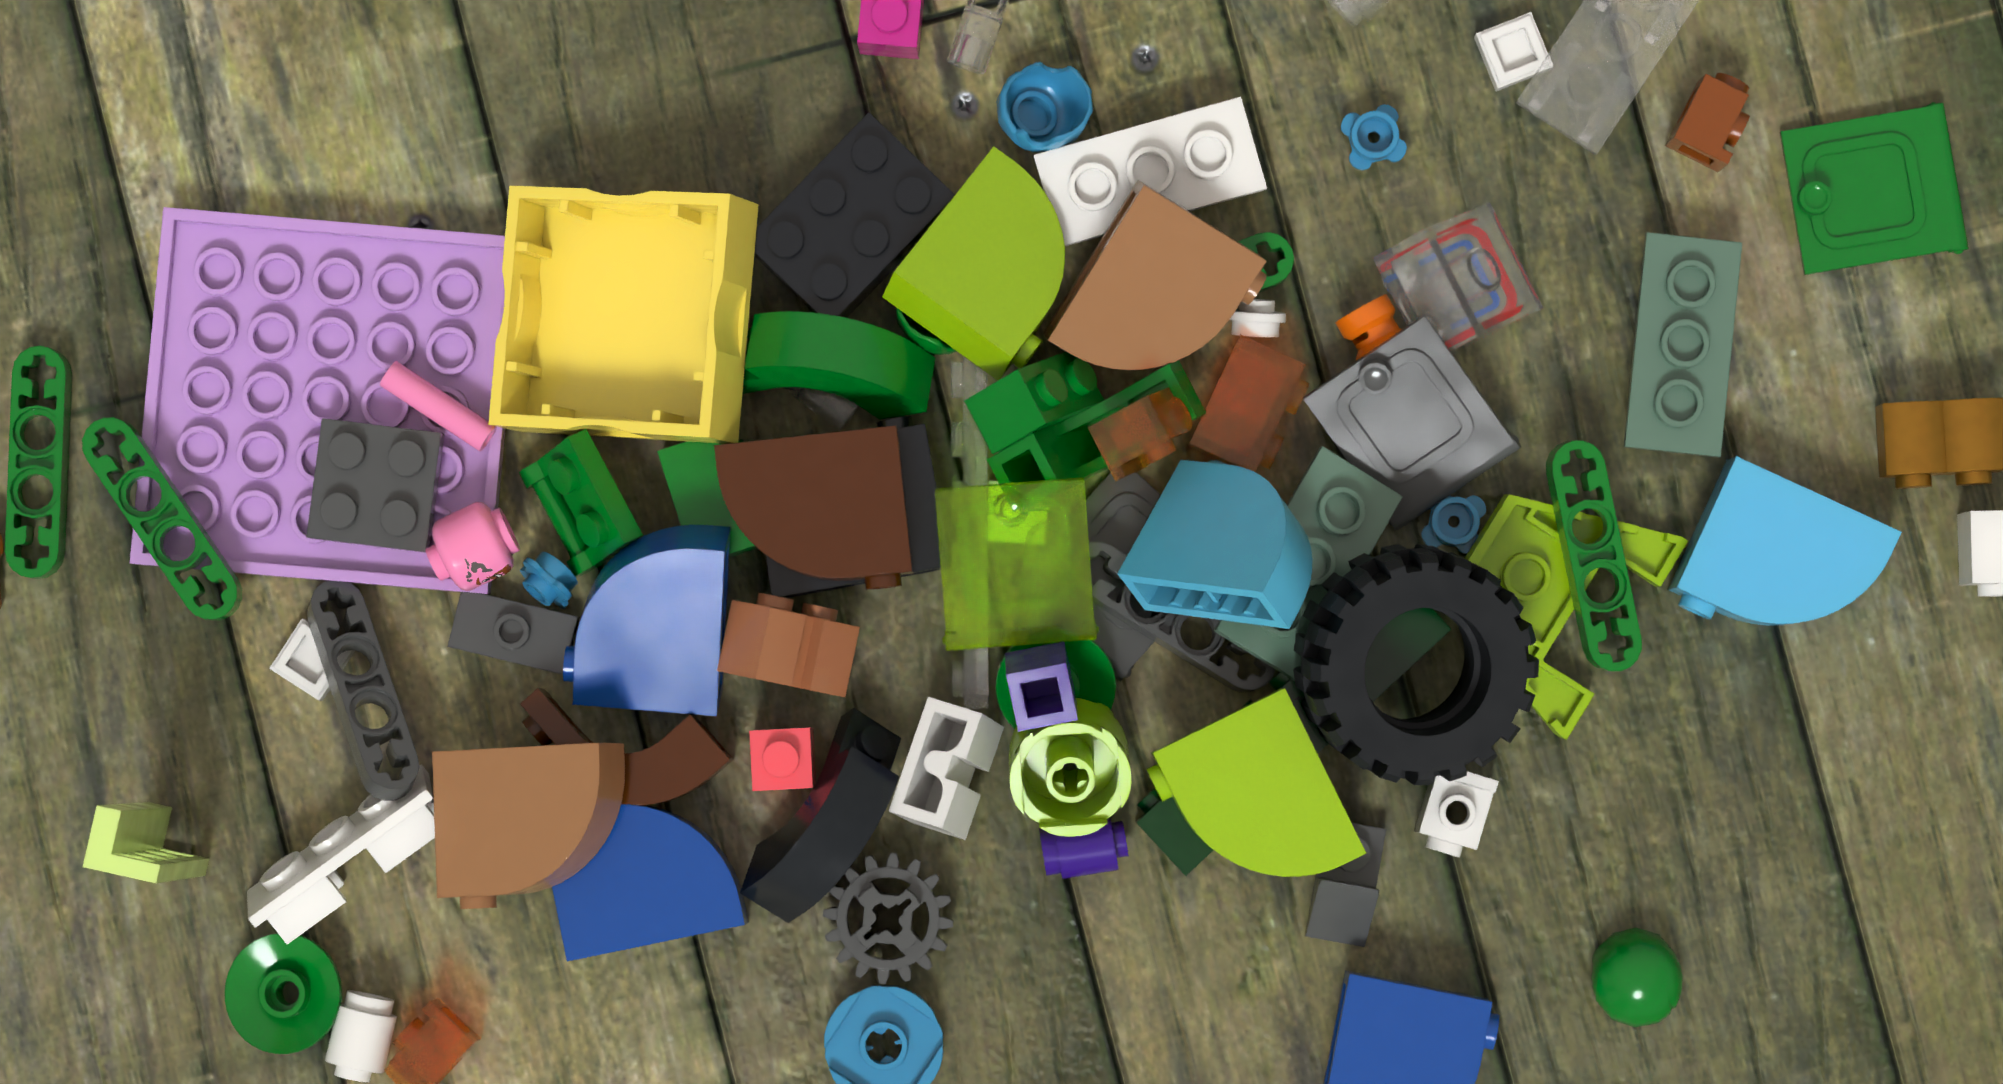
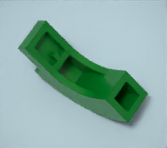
(839, 357)
(1068, 446)

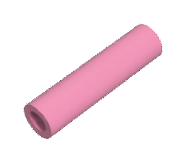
(437, 406)

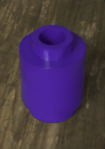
(1085, 853)

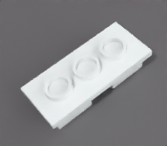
(1185, 157)
(306, 885)

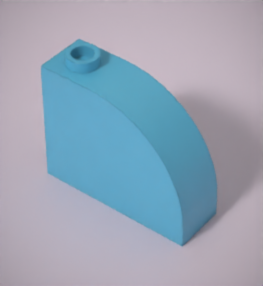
(1220, 549)
(1777, 551)

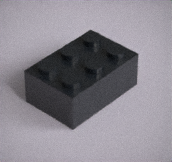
(850, 220)

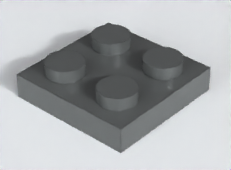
(375, 485)

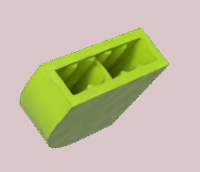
(986, 268)
(1258, 791)

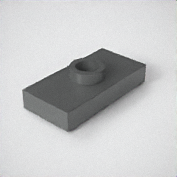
(512, 631)

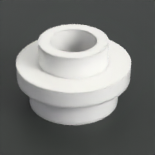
(1257, 319)

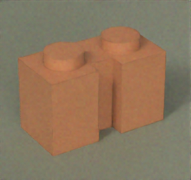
(789, 647)

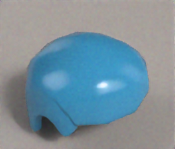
(1044, 107)

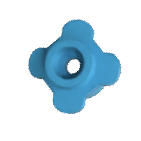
(1384, 124)
(1464, 535)
(548, 580)

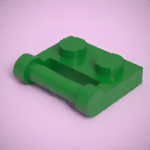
(582, 502)

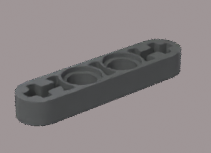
(1166, 628)
(355, 690)

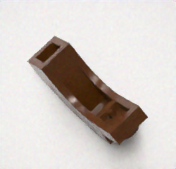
(655, 775)

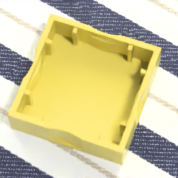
(624, 314)

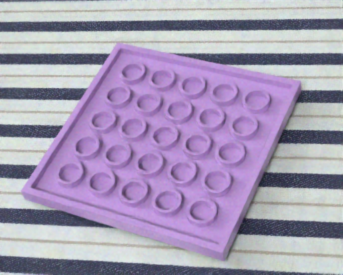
(295, 324)

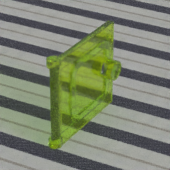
(1015, 564)

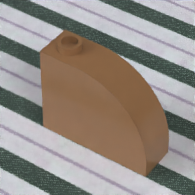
(1154, 287)
(521, 816)

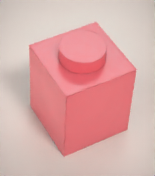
(782, 759)

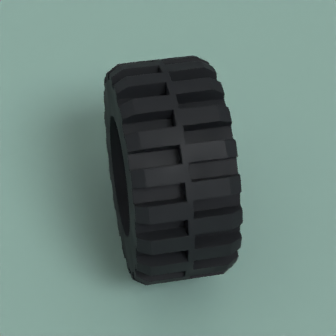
(1476, 710)

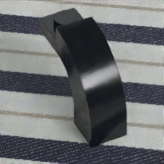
(832, 825)

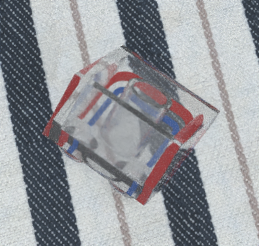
(1459, 277)

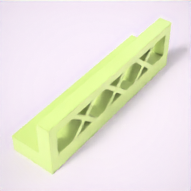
(131, 842)

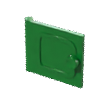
(1874, 189)

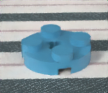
(877, 1010)

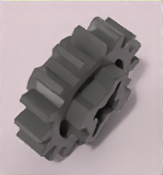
(905, 940)

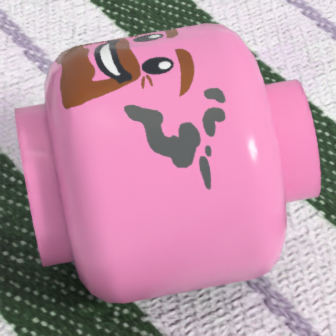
(472, 546)

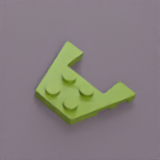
(1526, 554)

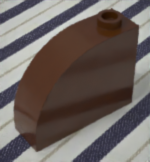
(823, 503)

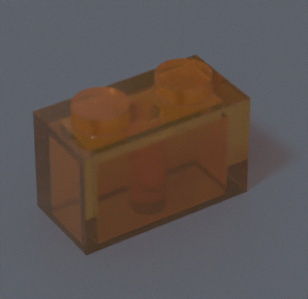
(1249, 405)

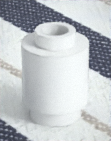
(361, 1036)

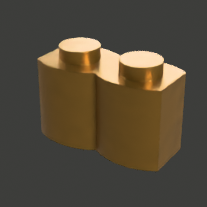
(1940, 439)

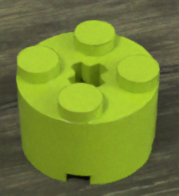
(1076, 799)

